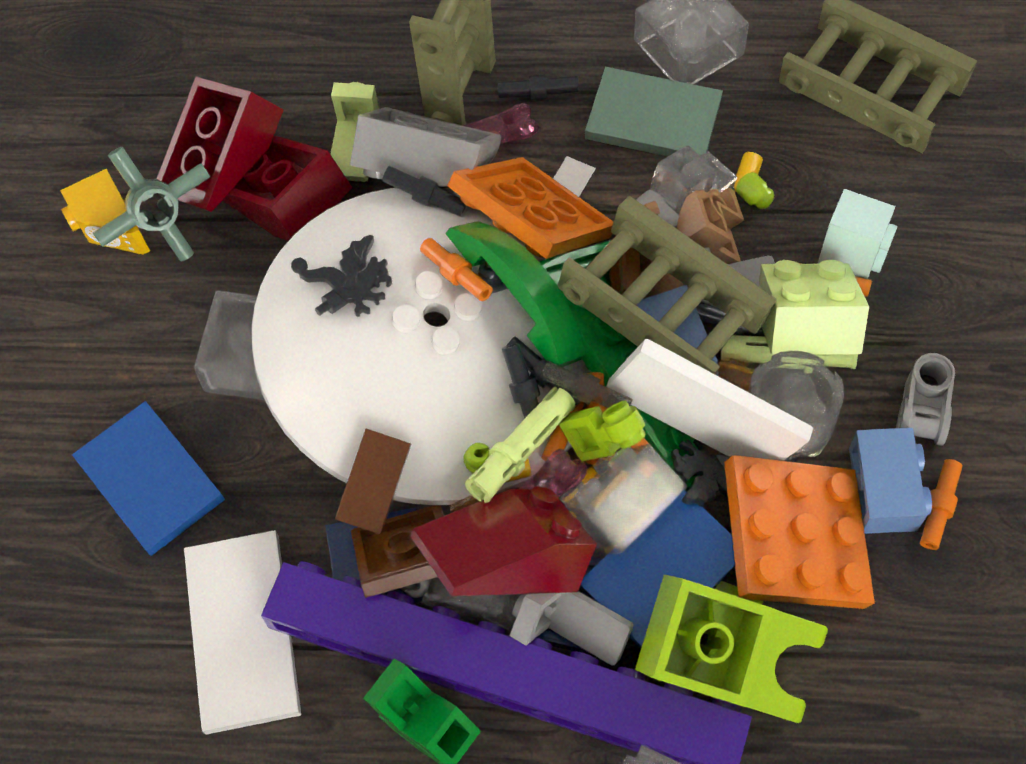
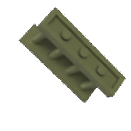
(892, 43)
(448, 53)
(686, 261)

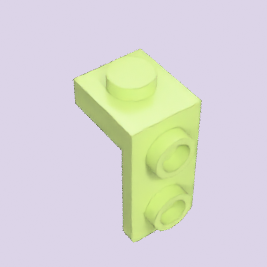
(349, 102)

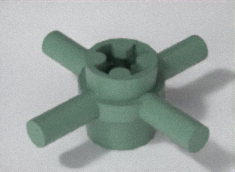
(144, 189)

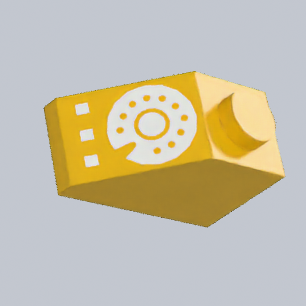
(94, 204)

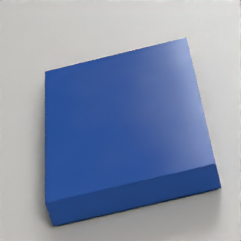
(148, 478)
(677, 543)

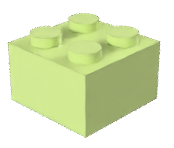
(815, 308)

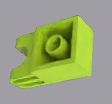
(739, 650)

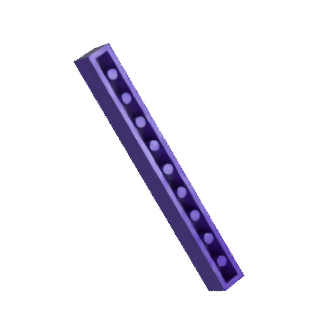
(504, 671)

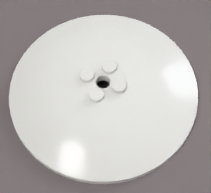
(390, 367)

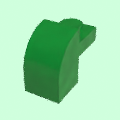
(421, 715)

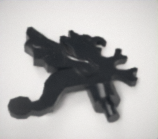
(348, 284)
(707, 468)

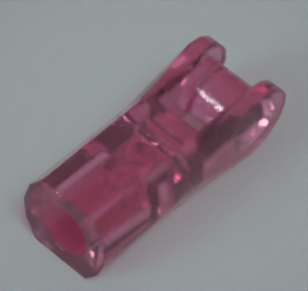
(511, 123)
(558, 473)

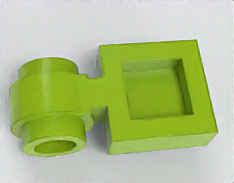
(600, 433)

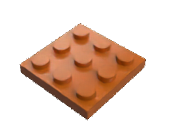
(531, 206)
(797, 533)

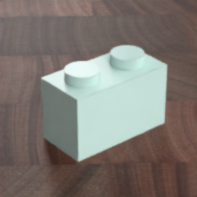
(859, 233)

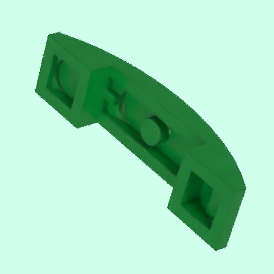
(556, 329)

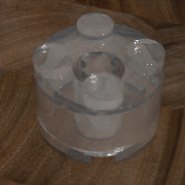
(805, 389)

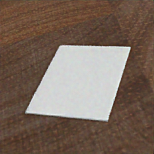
(574, 175)

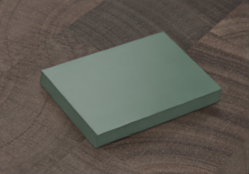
(652, 113)

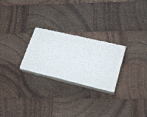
(707, 405)
(240, 663)

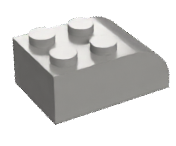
(418, 145)

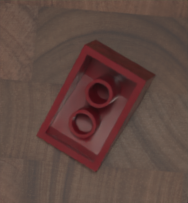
(225, 133)
(289, 187)
(508, 546)

